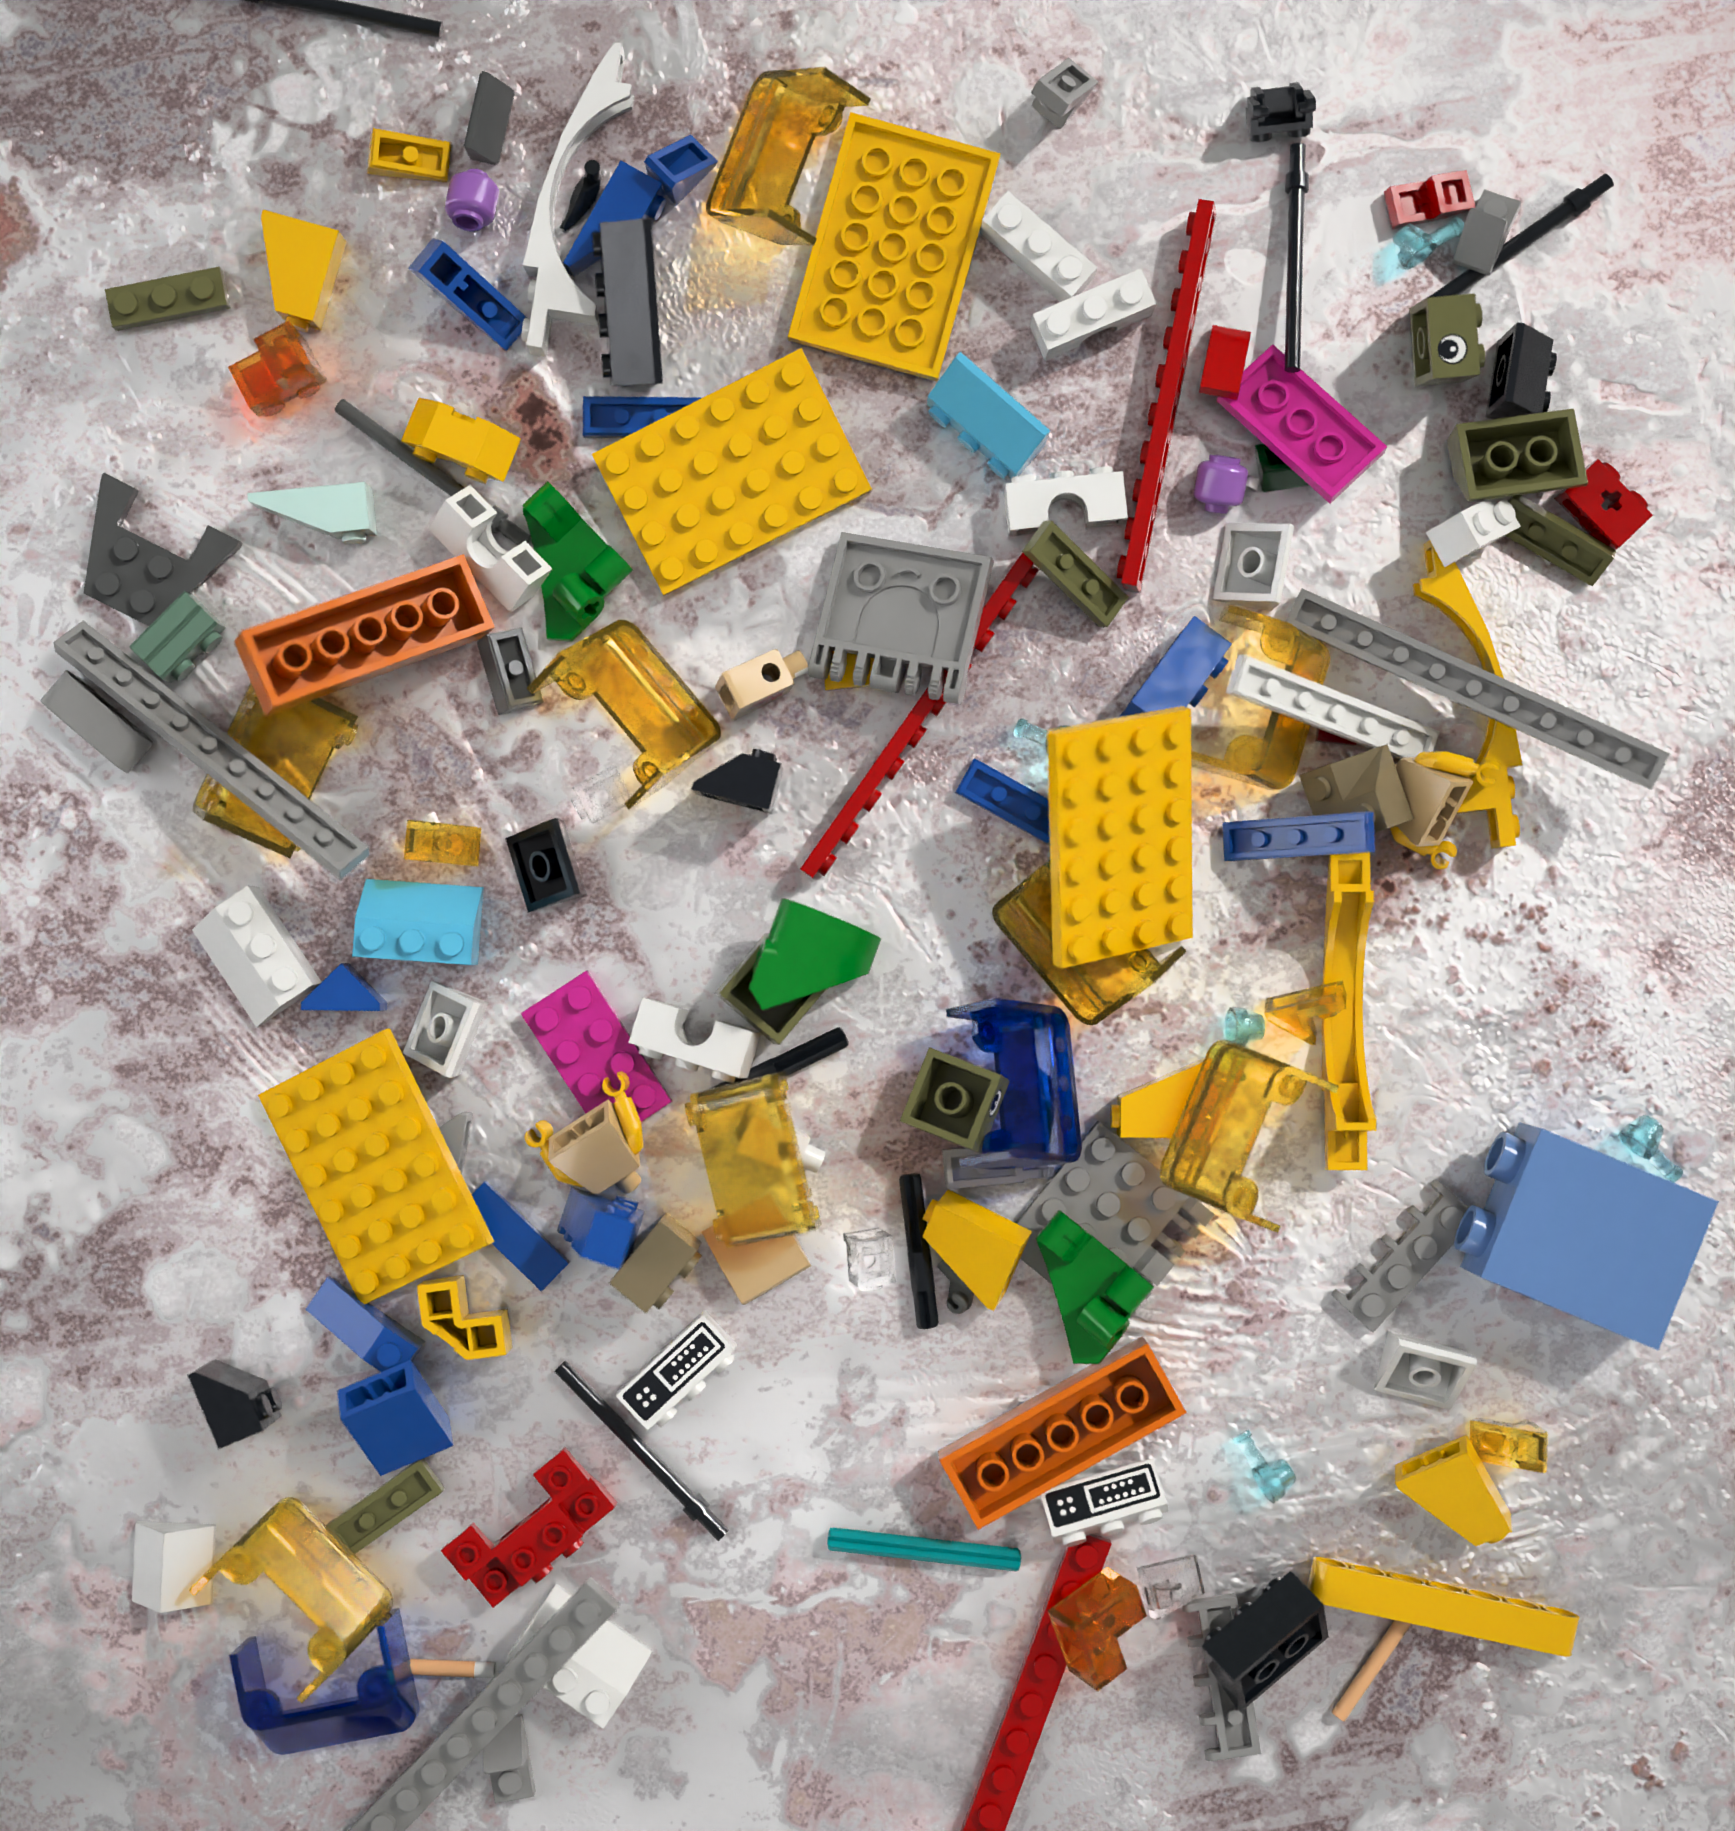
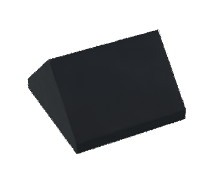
(545, 865)

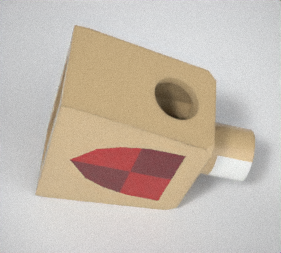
(746, 690)

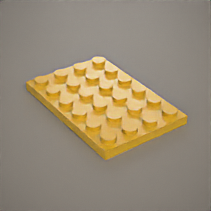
(893, 246)
(732, 472)
(1120, 835)
(375, 1167)

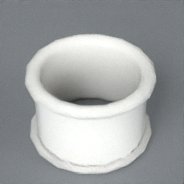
(1252, 483)

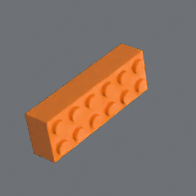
(363, 634)
(1060, 1432)

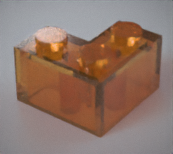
(278, 371)
(1092, 1621)

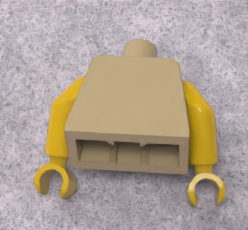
(1435, 790)
(596, 1147)

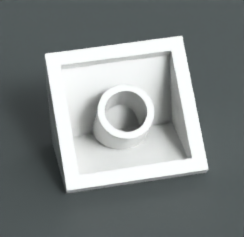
(1253, 564)
(445, 1029)
(1423, 1370)
(169, 1562)

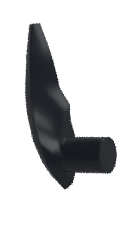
(583, 194)

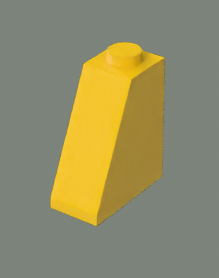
(301, 267)
(1154, 1106)
(976, 1244)
(1456, 1491)

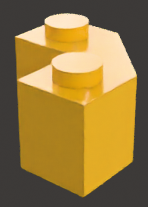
(474, 444)
(447, 1315)

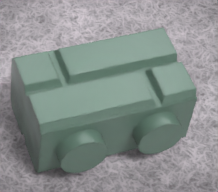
(178, 638)

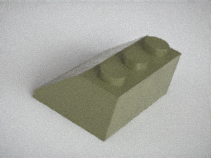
(1517, 455)

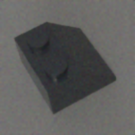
(1521, 373)
(744, 781)
(234, 1401)

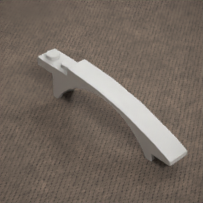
(554, 292)

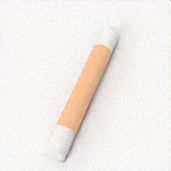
(450, 1668)

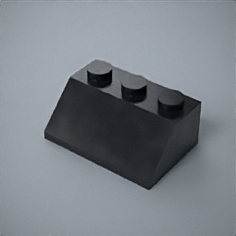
(1265, 1639)

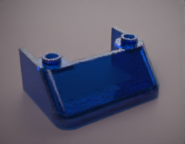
(1040, 1102)
(384, 1702)

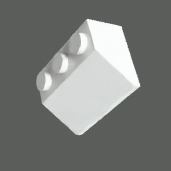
(256, 954)
(599, 1672)

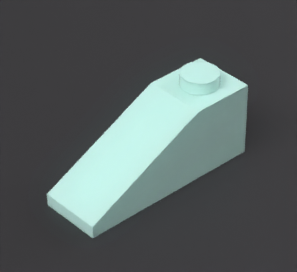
(335, 510)

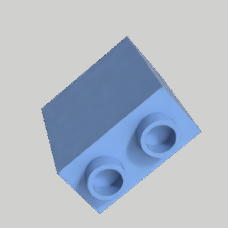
(1584, 1233)

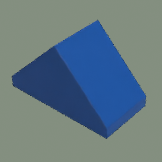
(680, 167)
(344, 991)

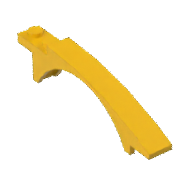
(1449, 594)
(1347, 920)

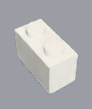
(1473, 529)

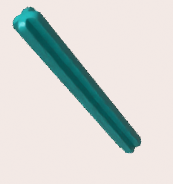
(924, 1549)

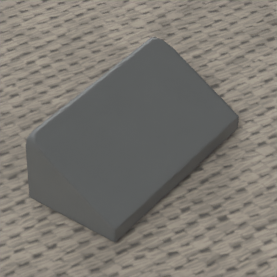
(488, 119)
(508, 670)

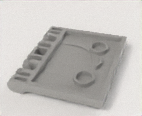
(901, 609)
(1117, 1201)

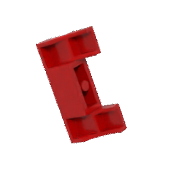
(550, 1530)

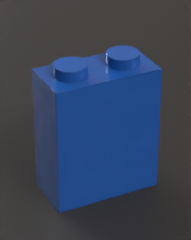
(395, 1418)

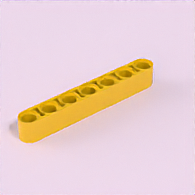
(1443, 1606)

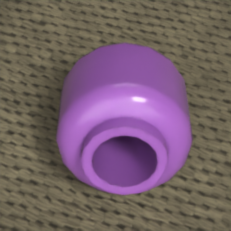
(471, 200)
(1220, 483)

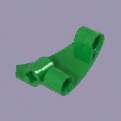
(580, 563)
(808, 954)
(1091, 1287)

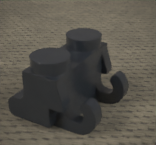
(1279, 111)

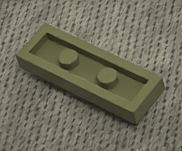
(167, 298)
(1559, 541)
(1075, 574)
(386, 1506)

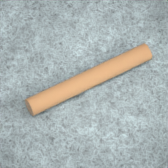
(1370, 1669)

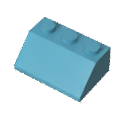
(986, 418)
(418, 922)

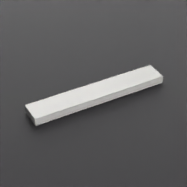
(1328, 709)

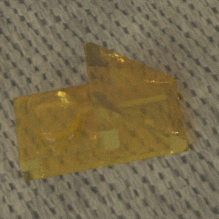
(442, 843)
(1296, 1009)
(1510, 1445)

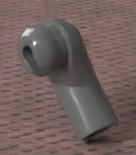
(960, 1296)

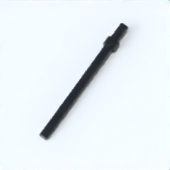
(367, 14)
(1296, 186)
(1573, 204)
(694, 1505)

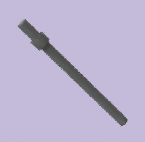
(428, 470)

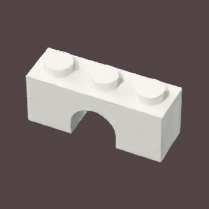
(1102, 307)
(1098, 495)
(465, 529)
(661, 1031)

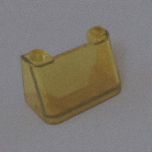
(290, 743)
(753, 1161)

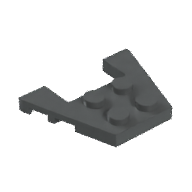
(137, 573)

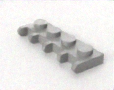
(1406, 1261)
(1235, 1729)

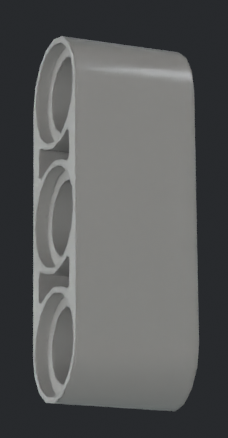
(97, 721)

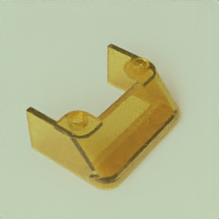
(771, 148)
(641, 697)
(1275, 759)
(1087, 989)
(1223, 1124)
(316, 1575)

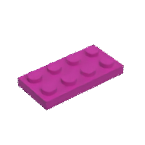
(1303, 425)
(592, 1044)

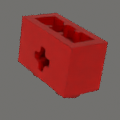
(1624, 513)

